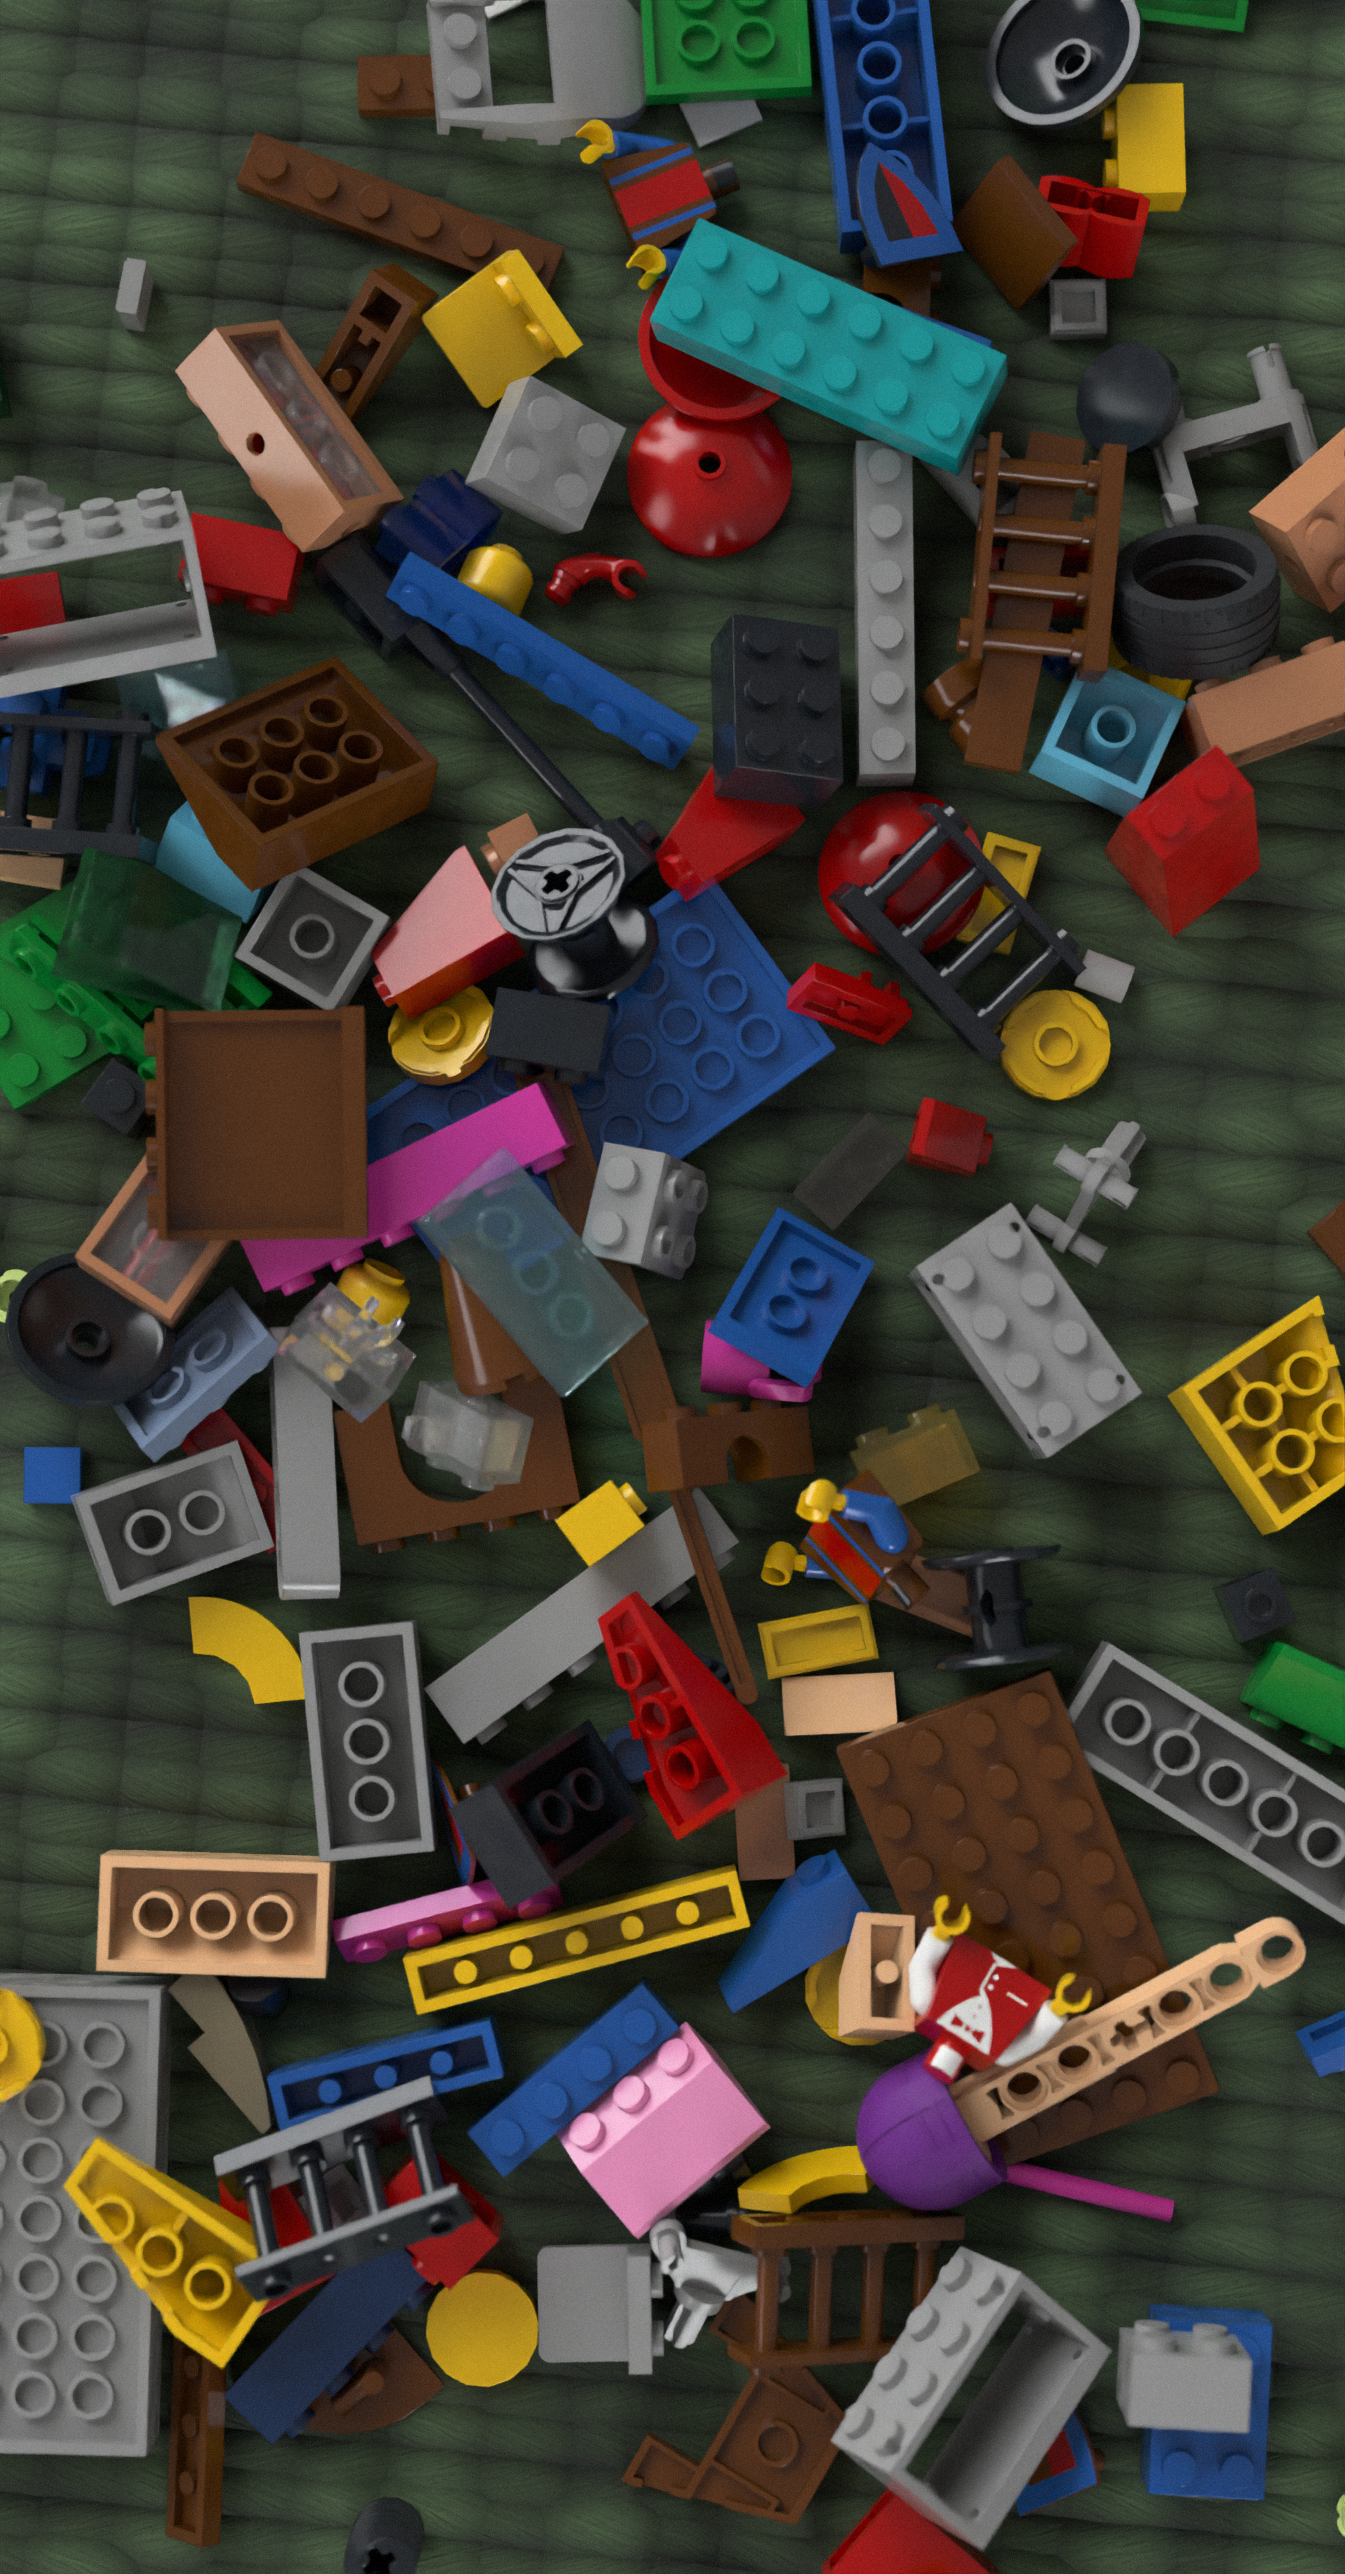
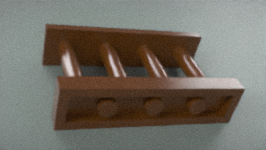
(1094, 534)
(821, 2236)

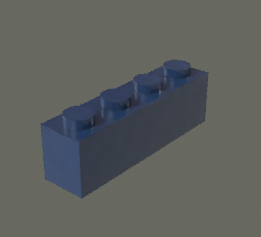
(323, 2340)

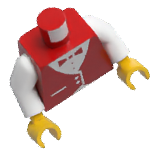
(977, 2002)

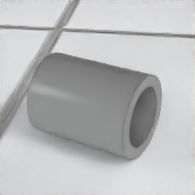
(1105, 976)

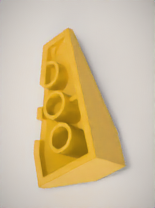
(173, 2245)

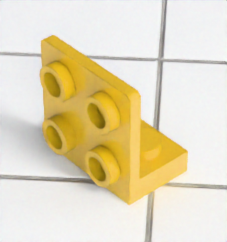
(500, 327)

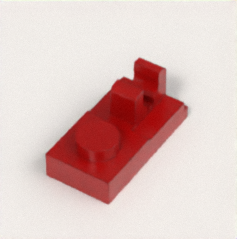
(850, 1002)

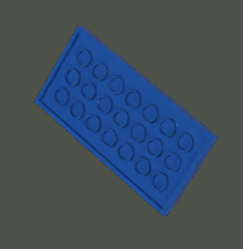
(685, 1052)

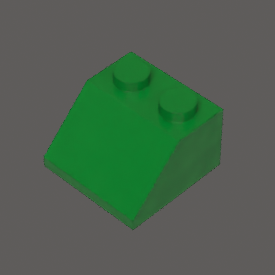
(1299, 1691)

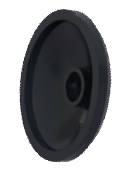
(1043, 44)
(65, 1306)

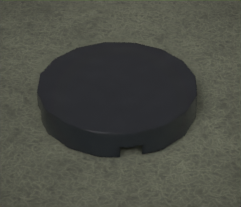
(1129, 398)

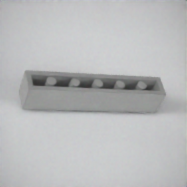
(884, 615)
(565, 1625)

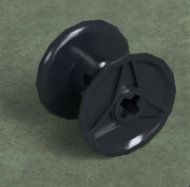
(568, 903)
(997, 1607)

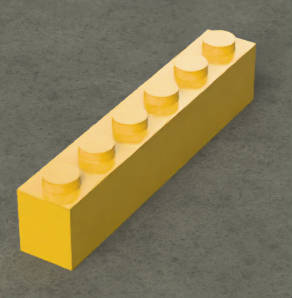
(576, 1939)

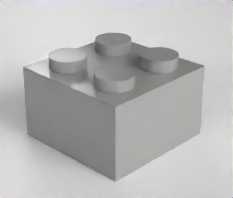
(545, 455)
(314, 940)
(1183, 2377)

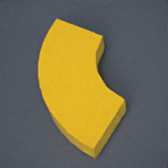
(250, 1644)
(805, 2178)

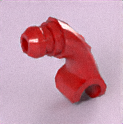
(576, 571)

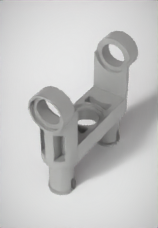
(1277, 414)

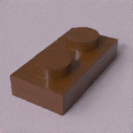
(395, 86)

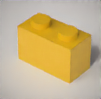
(1147, 143)
(603, 1520)

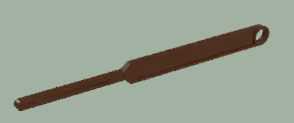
(642, 1376)

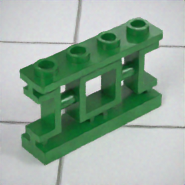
(114, 1016)

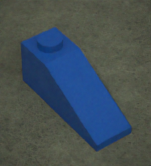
(798, 1928)

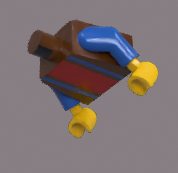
(656, 193)
(854, 1540)

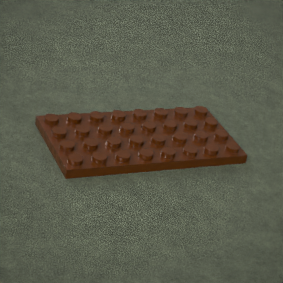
(1009, 1818)

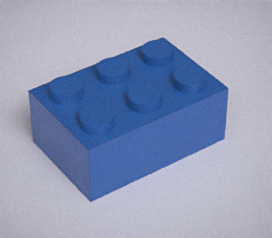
(1214, 2461)

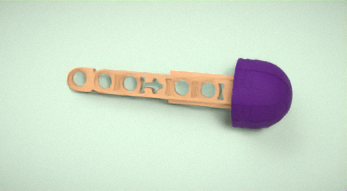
(937, 2140)

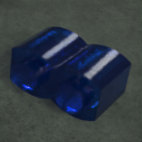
(439, 523)

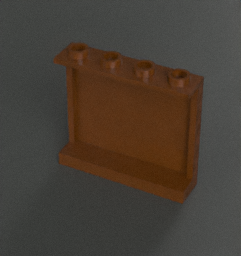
(258, 1124)

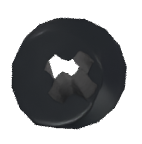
(385, 2539)

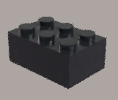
(776, 711)
(548, 1814)

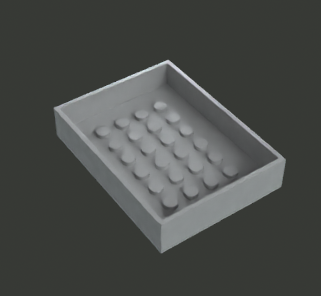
(72, 2321)

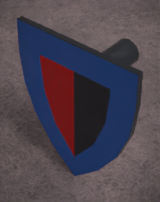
(898, 214)

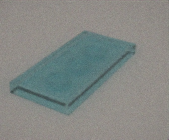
(532, 1272)

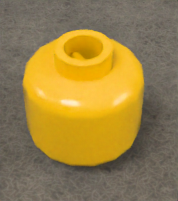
(498, 575)
(381, 1281)

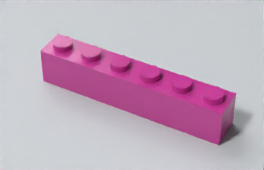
(417, 1178)

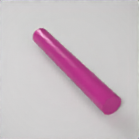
(1090, 2191)

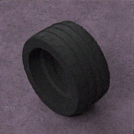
(1195, 601)

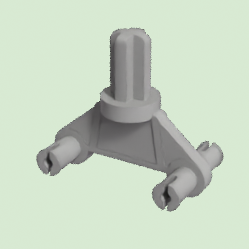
(1102, 1172)
(703, 2277)

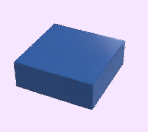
(52, 1474)

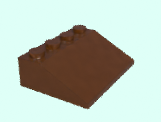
(297, 772)

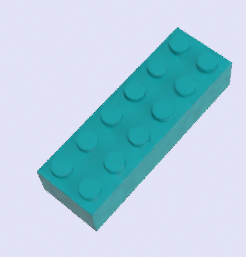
(829, 346)

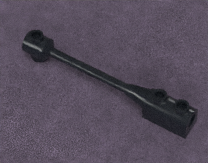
(356, 583)

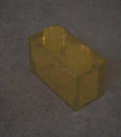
(919, 1457)

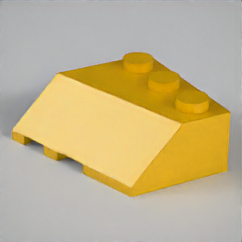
(1273, 1418)

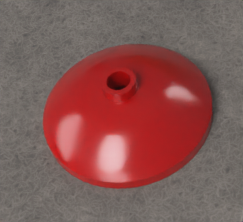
(692, 383)
(701, 510)
(867, 844)

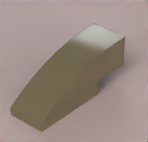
(228, 2045)

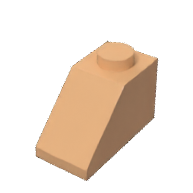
(876, 1978)

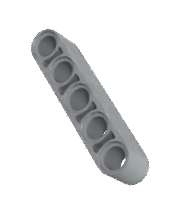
(303, 1483)

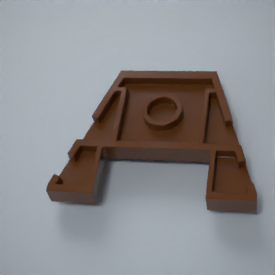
(769, 2446)

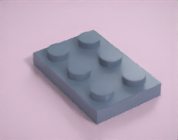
(207, 1365)

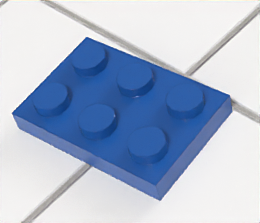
(791, 1297)

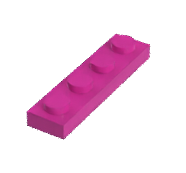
(429, 1918)

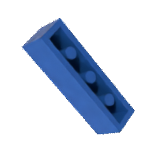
(450, 2053)
(573, 2076)

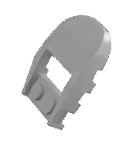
(592, 63)

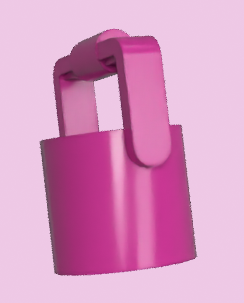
(736, 1373)

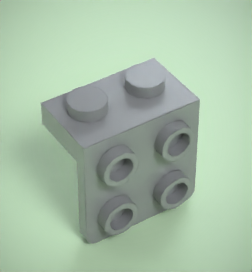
(645, 1209)
(599, 2304)

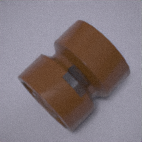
(954, 699)

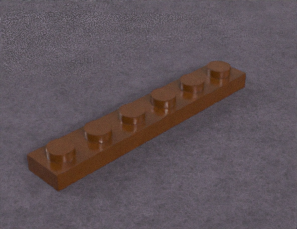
(387, 211)

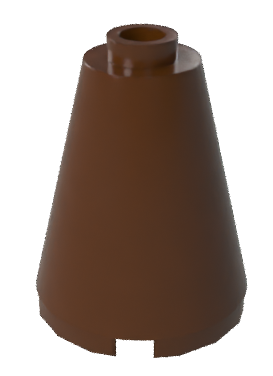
(479, 1346)

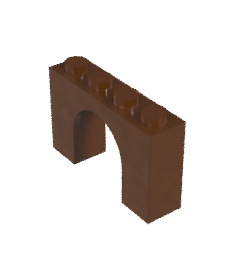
(392, 1506)

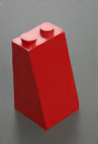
(1189, 841)

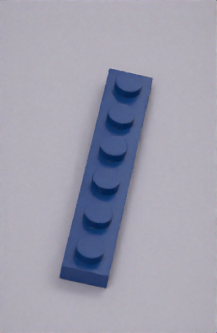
(541, 661)

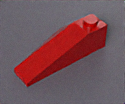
(696, 1735)

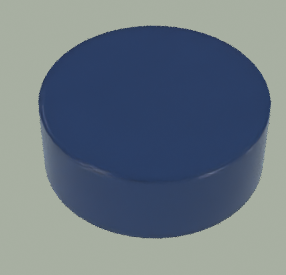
(628, 1754)

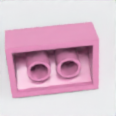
(662, 2130)

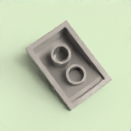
(172, 1522)

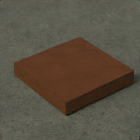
(1014, 233)

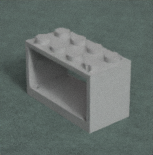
(111, 642)
(1024, 1333)
(1011, 2416)

